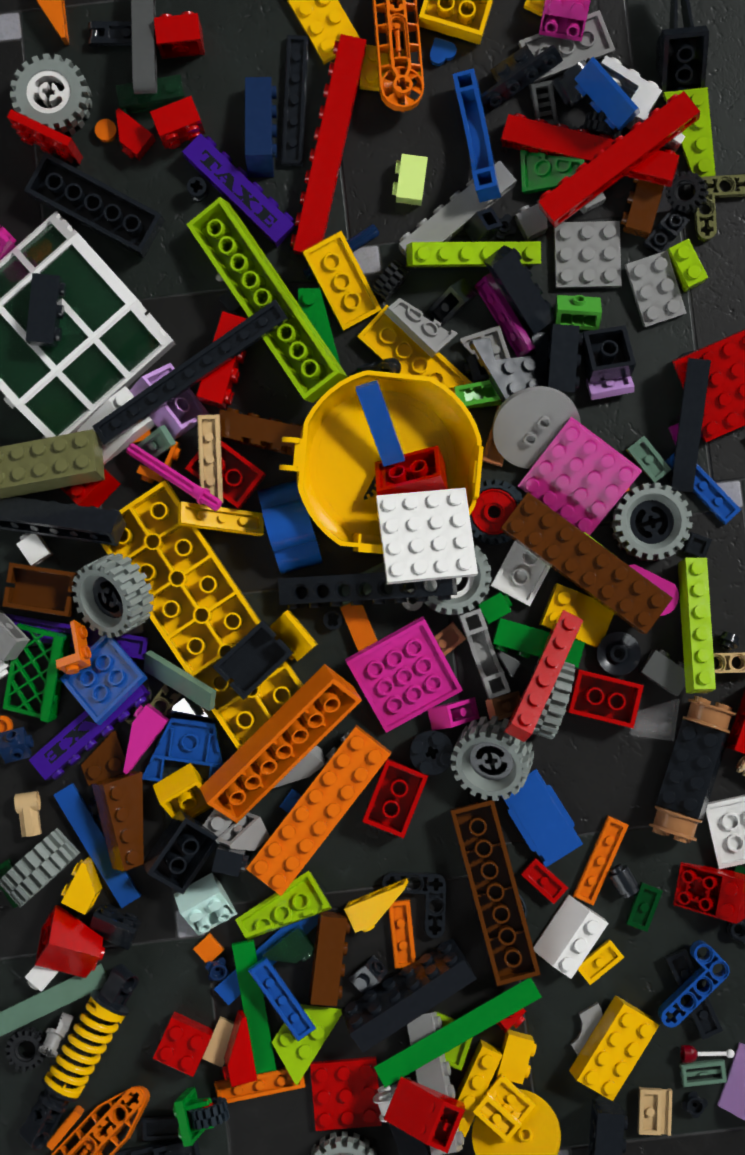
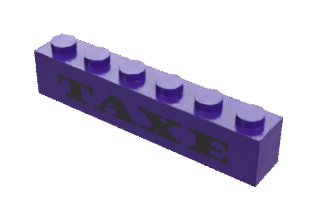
(238, 190)
(81, 736)

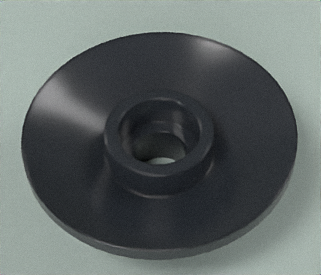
(629, 656)

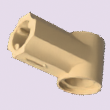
(28, 808)

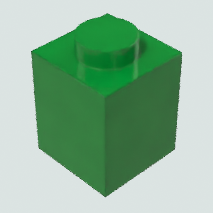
(495, 607)

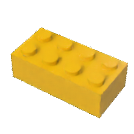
(614, 1048)

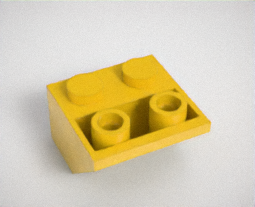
(84, 888)

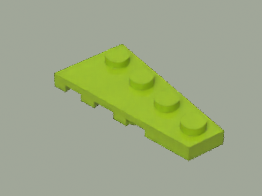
(698, 139)
(297, 903)

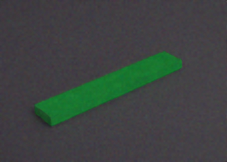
(254, 1007)

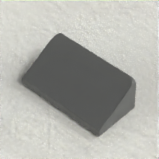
(509, 663)

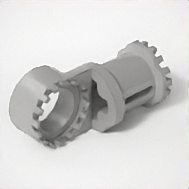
(55, 1036)

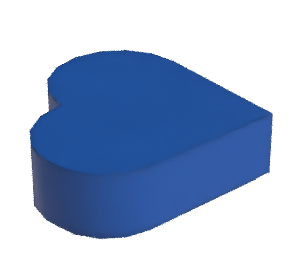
(442, 51)

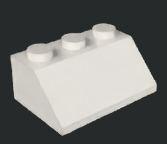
(570, 936)

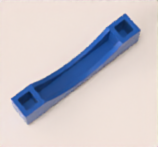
(477, 135)

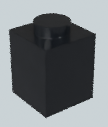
(483, 225)

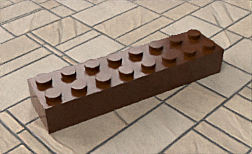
(586, 563)
(495, 892)

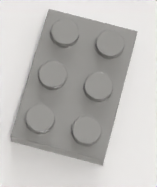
(655, 288)

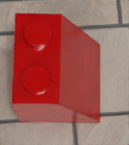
(68, 944)

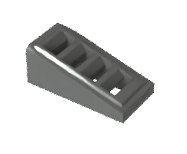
(542, 85)

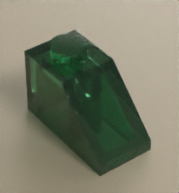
(291, 947)

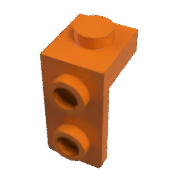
(150, 476)
(81, 658)

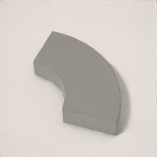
(589, 1020)

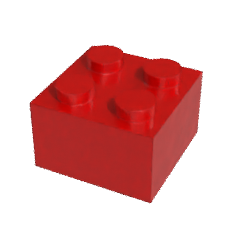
(179, 35)
(177, 122)
(183, 1044)

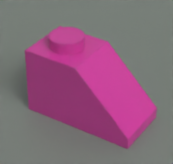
(453, 714)

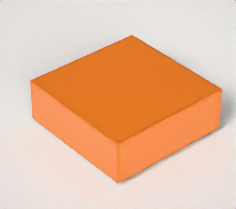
(208, 948)

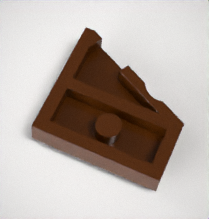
(105, 761)

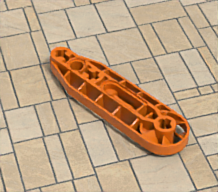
(393, 81)
(96, 1139)

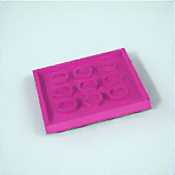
(580, 476)
(404, 674)

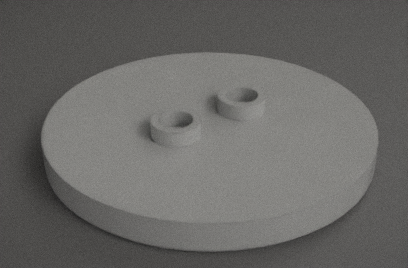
(530, 422)

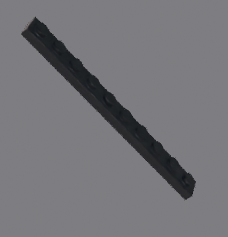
(190, 372)

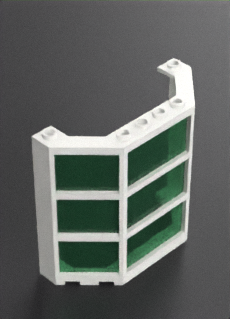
(103, 339)

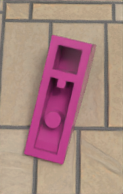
(144, 730)

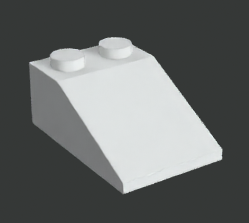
(128, 437)

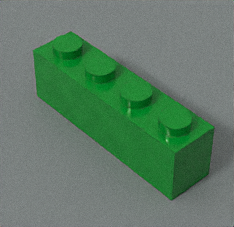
(529, 641)

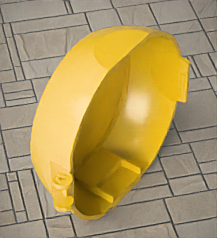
(339, 453)

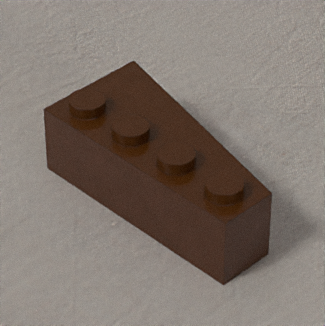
(258, 432)
(121, 817)

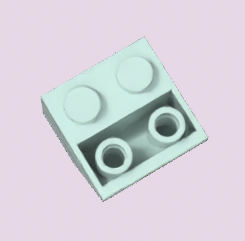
(205, 904)

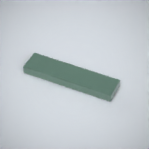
(179, 680)

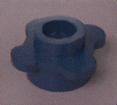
(221, 973)

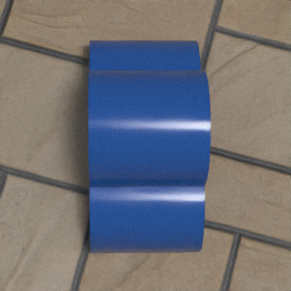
(289, 527)

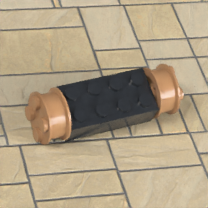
(692, 769)

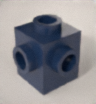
(15, 745)

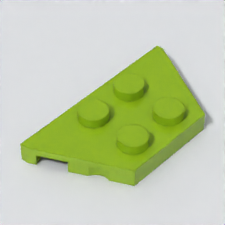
(300, 1054)

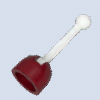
(689, 1053)

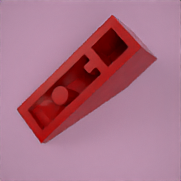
(238, 1057)

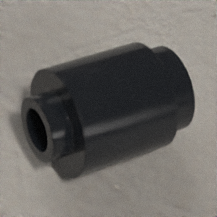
(623, 881)

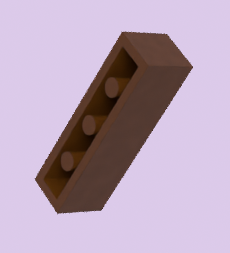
(642, 207)
(328, 958)

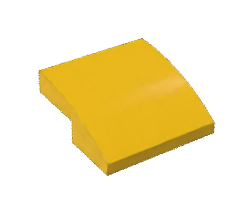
(503, 1107)

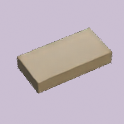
(219, 1041)

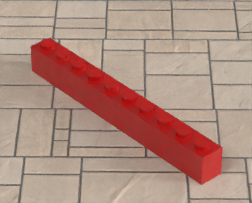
(330, 142)

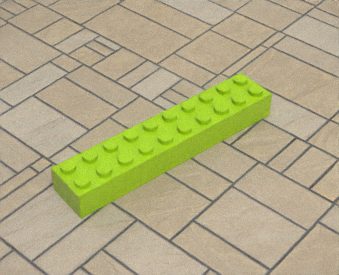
(257, 284)

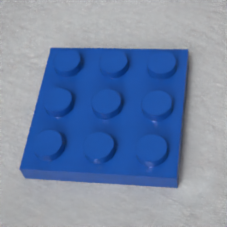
(107, 681)

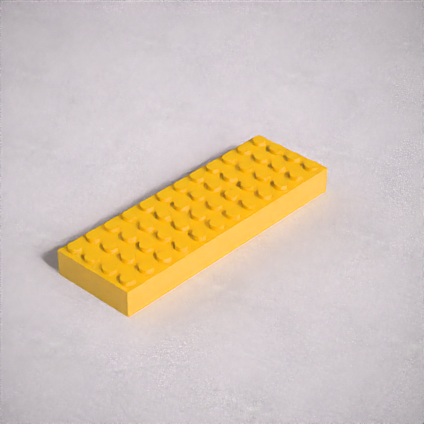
(198, 608)

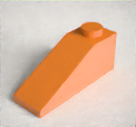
(56, 14)

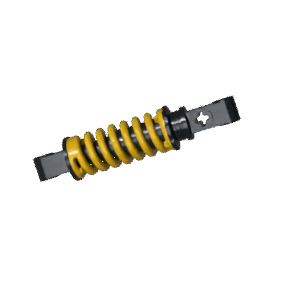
(69, 1078)

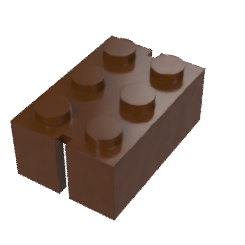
(40, 590)

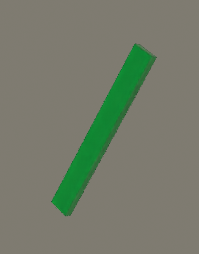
(457, 1032)

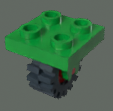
(197, 1114)

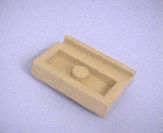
(654, 1111)

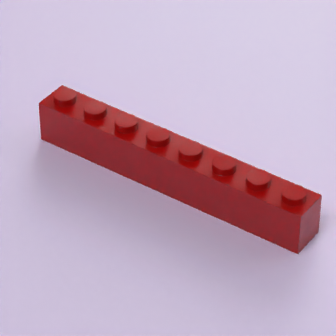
(561, 141)
(619, 159)

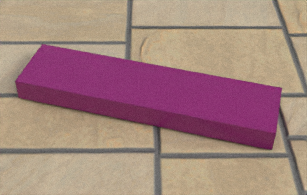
(504, 316)

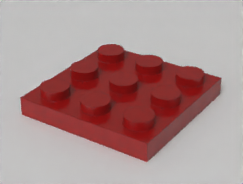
(45, 137)
(345, 1093)

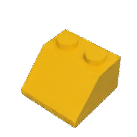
(182, 792)

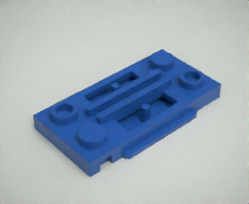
(542, 820)

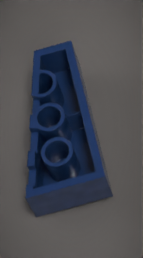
(259, 126)

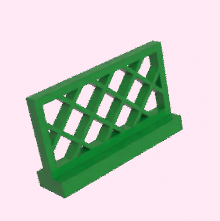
(53, 685)

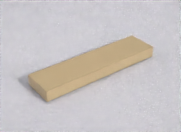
(210, 454)

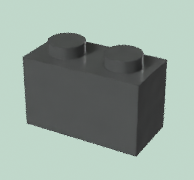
(664, 671)

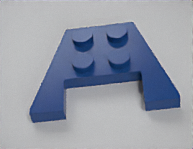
(186, 742)

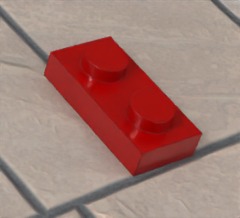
(544, 880)

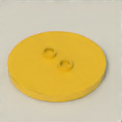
(537, 1135)

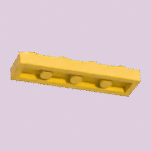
(222, 520)

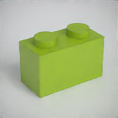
(687, 265)

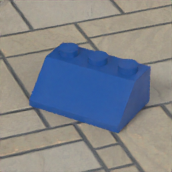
(606, 95)

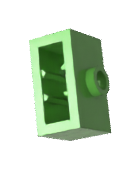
(578, 311)

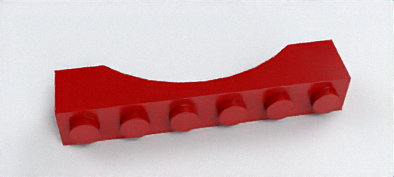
(544, 676)

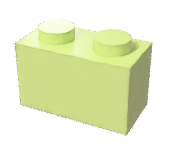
(411, 179)

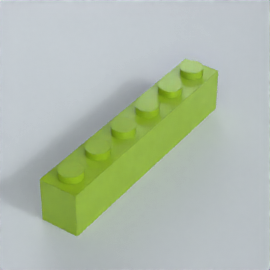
(466, 253)
(696, 625)

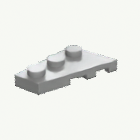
(420, 329)

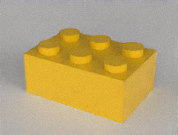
(456, 18)

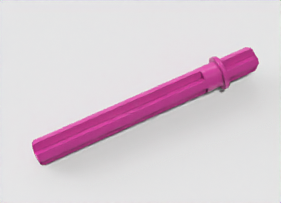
(201, 494)

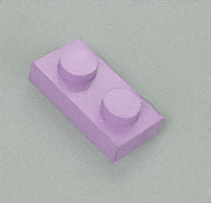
(610, 387)

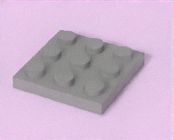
(587, 255)

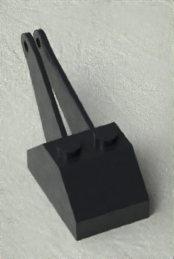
(682, 52)

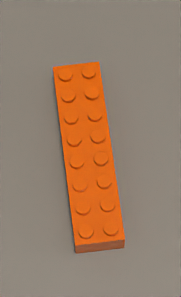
(280, 744)
(318, 810)

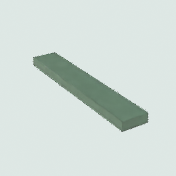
(51, 1000)

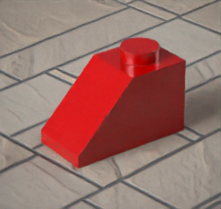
(133, 136)

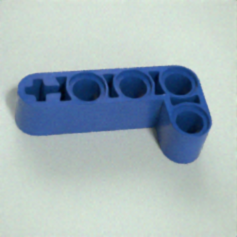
(689, 987)

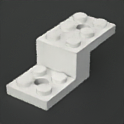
(640, 91)

